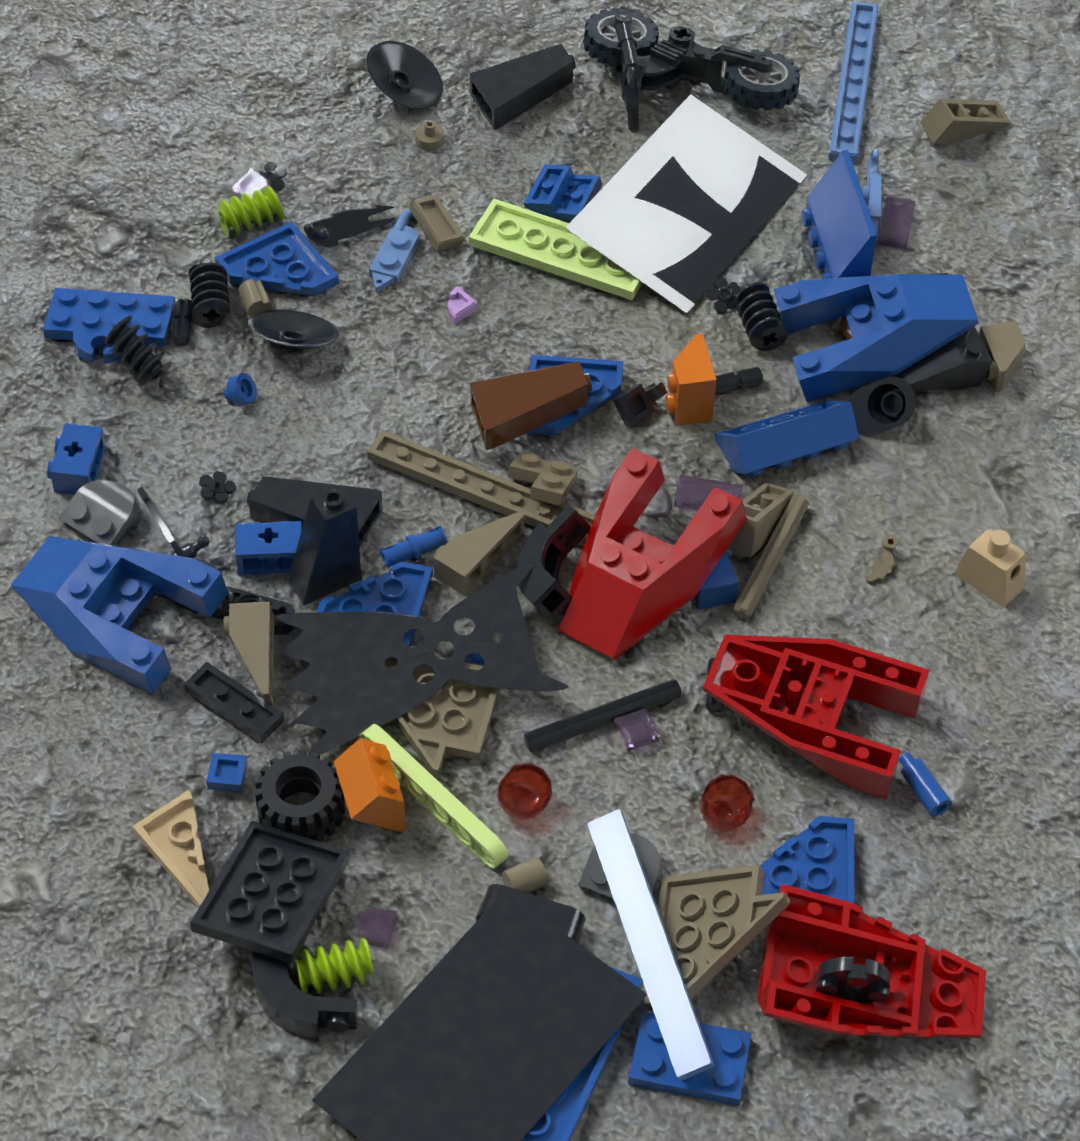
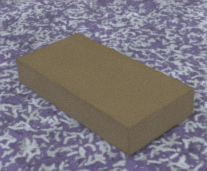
(436, 223)

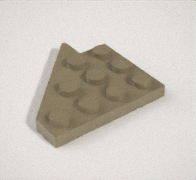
(450, 720)
(714, 918)

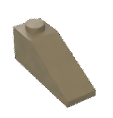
(960, 120)
(763, 513)
(476, 552)
(253, 640)

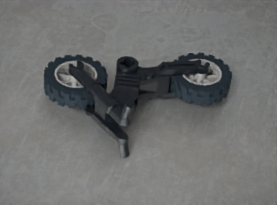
(640, 62)

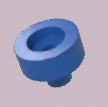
(241, 389)

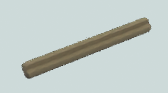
(771, 557)

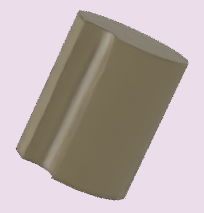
(254, 297)
(526, 876)

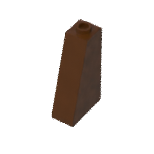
(526, 400)

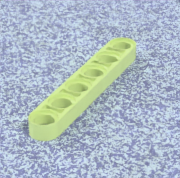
(440, 801)

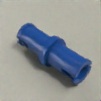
(413, 547)

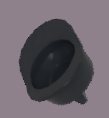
(882, 405)

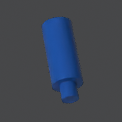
(924, 785)

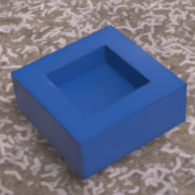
(227, 772)

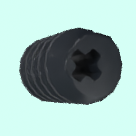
(209, 294)
(760, 317)
(135, 352)

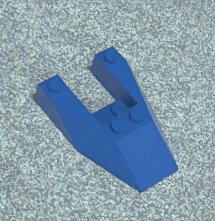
(890, 322)
(97, 590)

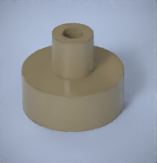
(429, 136)

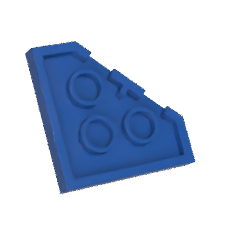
(281, 262)
(605, 380)
(397, 592)
(816, 860)

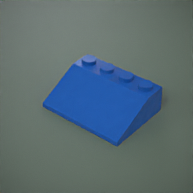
(840, 223)

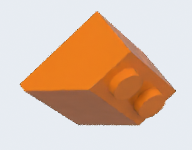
(692, 384)
(371, 785)

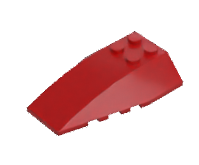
(929, 988)

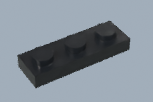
(234, 702)

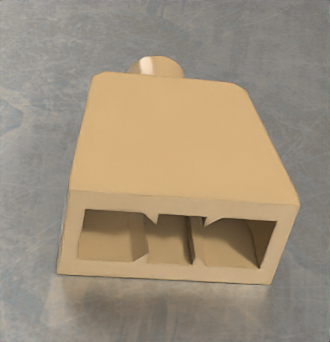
(994, 566)

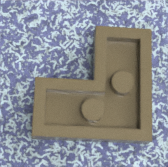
(550, 479)

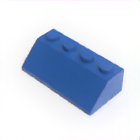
(788, 436)

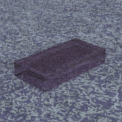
(896, 223)
(693, 491)

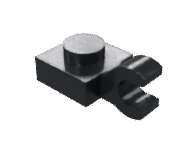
(637, 402)

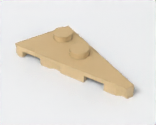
(175, 843)

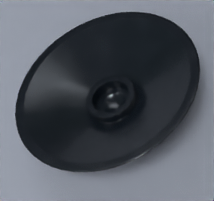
(404, 74)
(293, 328)

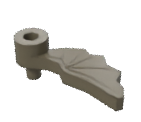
(885, 563)

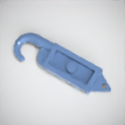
(872, 191)
(394, 253)

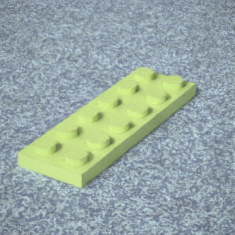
(549, 247)

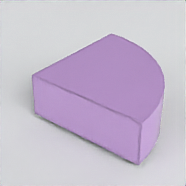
(460, 305)

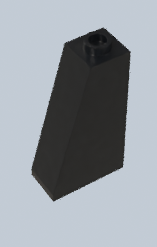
(520, 83)
(289, 499)
(327, 547)

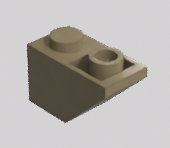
(1006, 350)

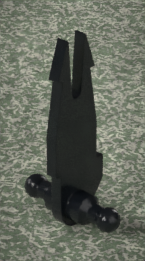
(345, 225)
(189, 549)

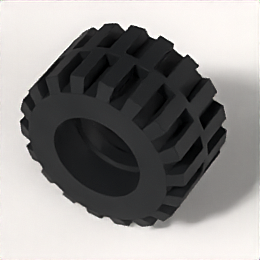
(297, 775)

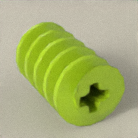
(249, 209)
(334, 966)

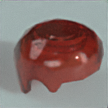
(524, 791)
(726, 802)

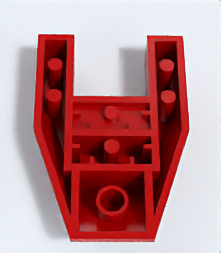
(632, 579)
(798, 694)

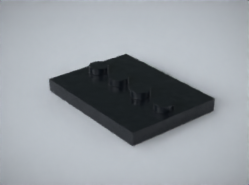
(270, 891)

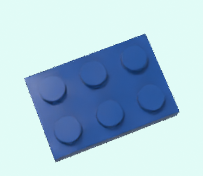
(722, 1083)

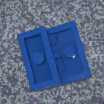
(561, 193)

